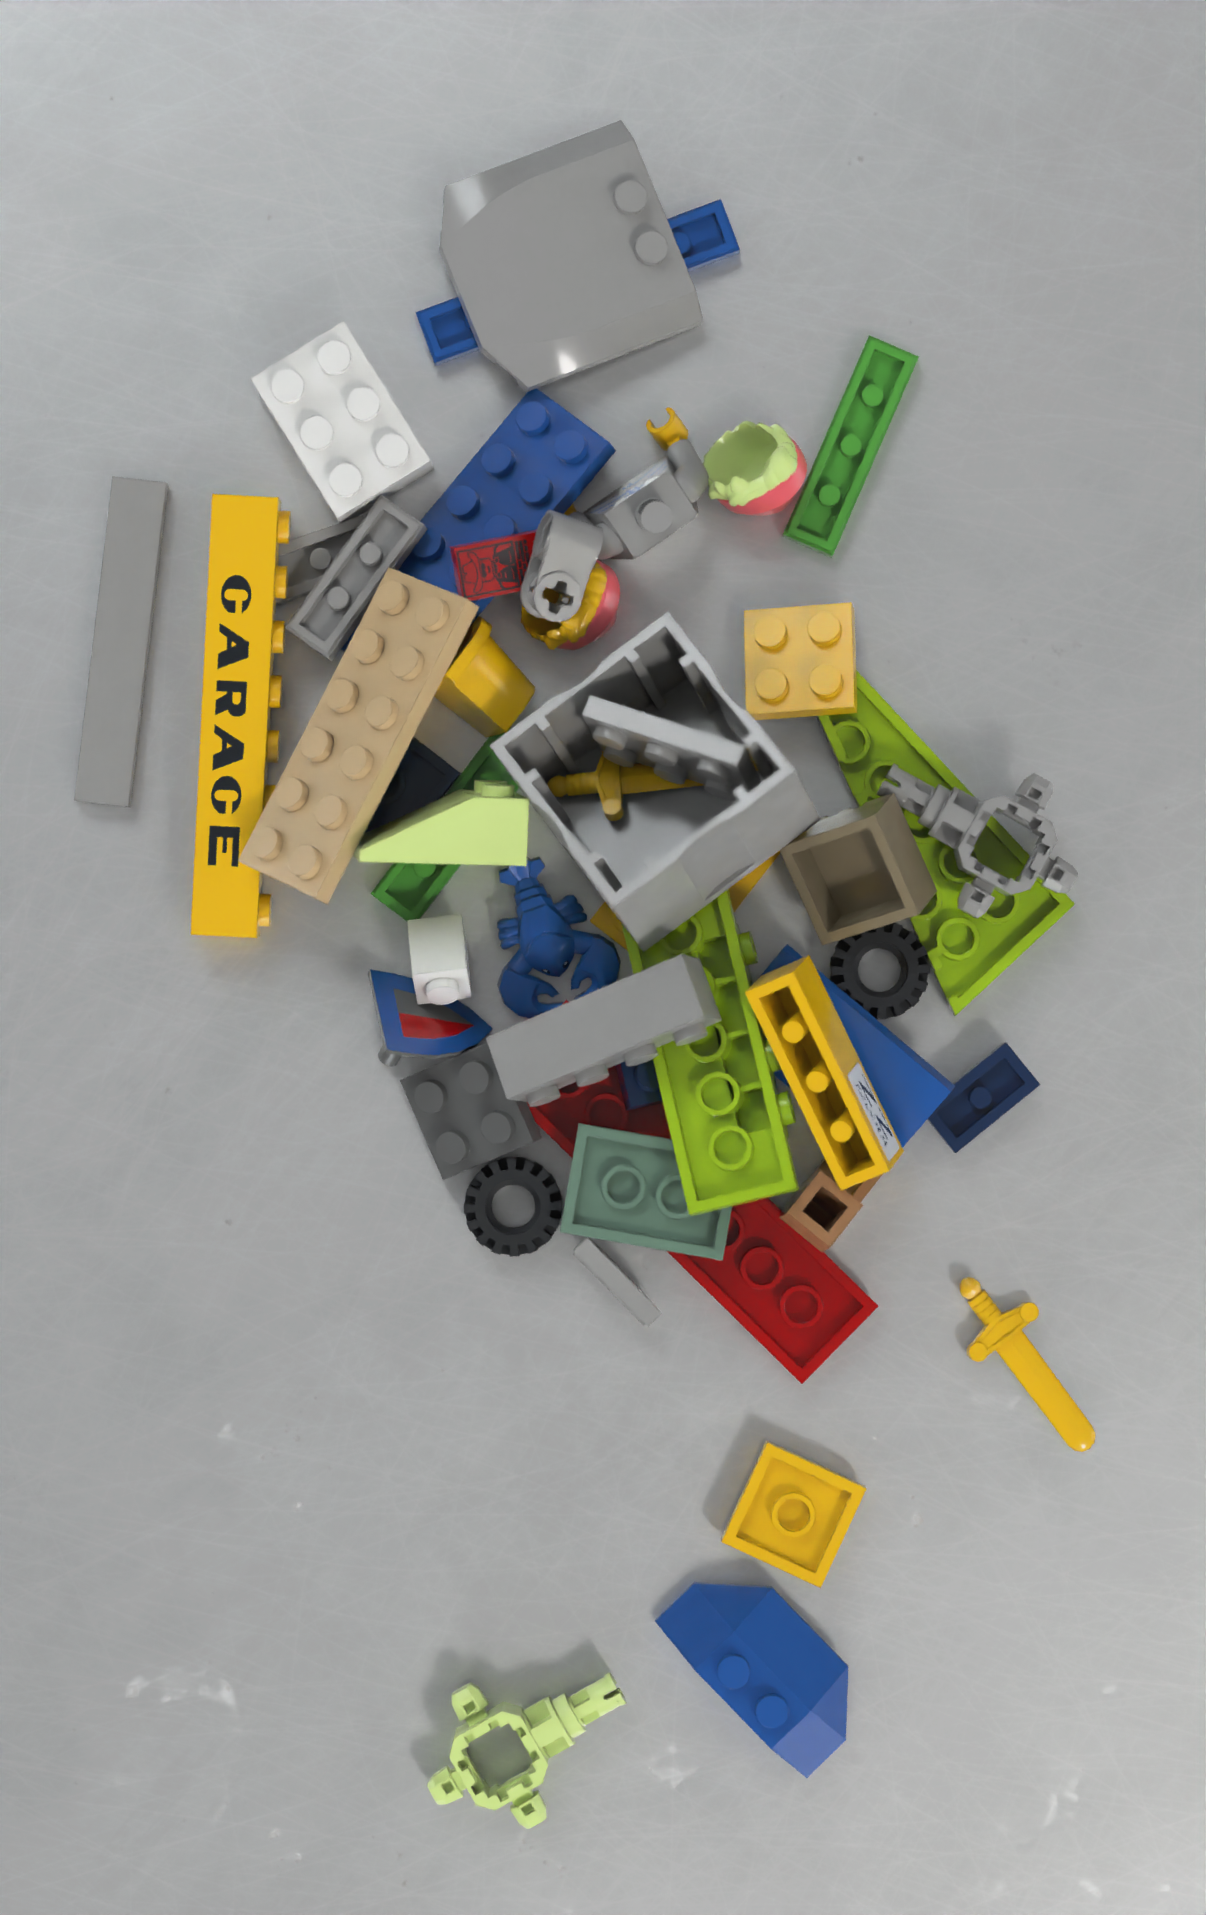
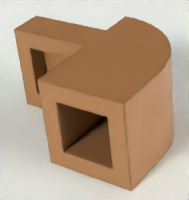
(821, 1209)

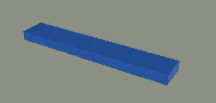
(702, 238)

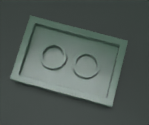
(632, 1193)

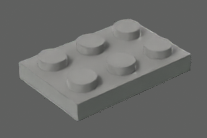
(670, 749)

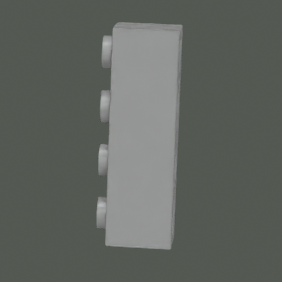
(603, 1030)

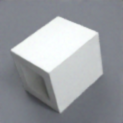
(439, 959)

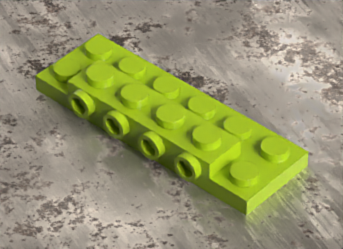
(722, 1088)

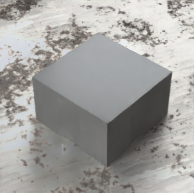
(671, 844)

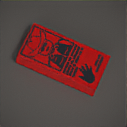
(492, 565)

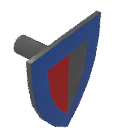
(421, 1029)

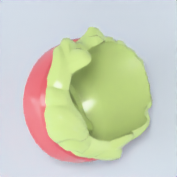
(755, 469)

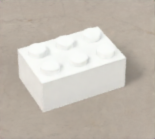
(342, 423)

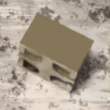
(859, 870)

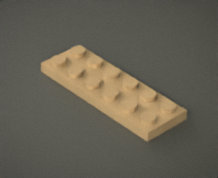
(358, 734)

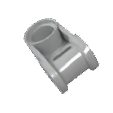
(560, 560)

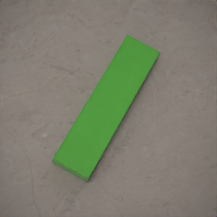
(850, 446)
(413, 887)

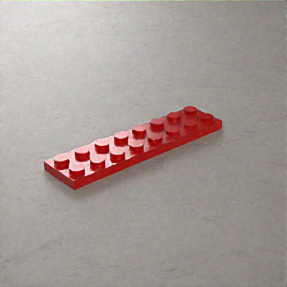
(769, 1273)

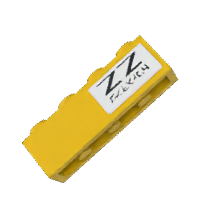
(824, 1072)

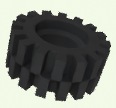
(912, 976)
(489, 1230)

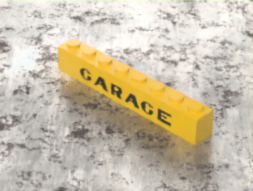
(237, 710)

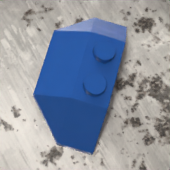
(764, 1667)

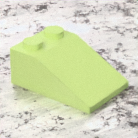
(459, 828)

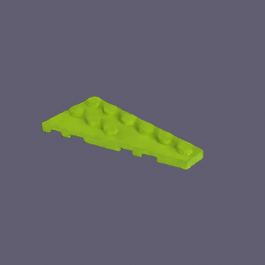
(960, 948)

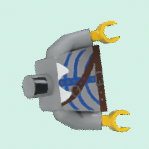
(654, 500)

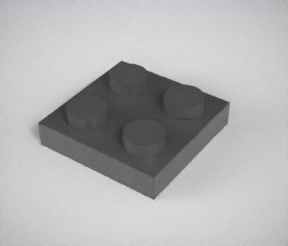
(467, 1112)

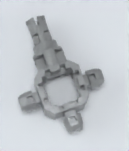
(960, 819)

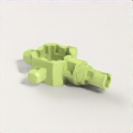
(544, 1731)

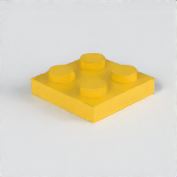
(800, 661)
(793, 1514)

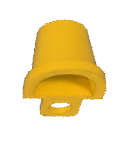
(484, 683)

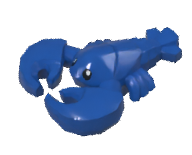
(548, 944)

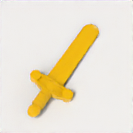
(612, 782)
(1004, 1334)

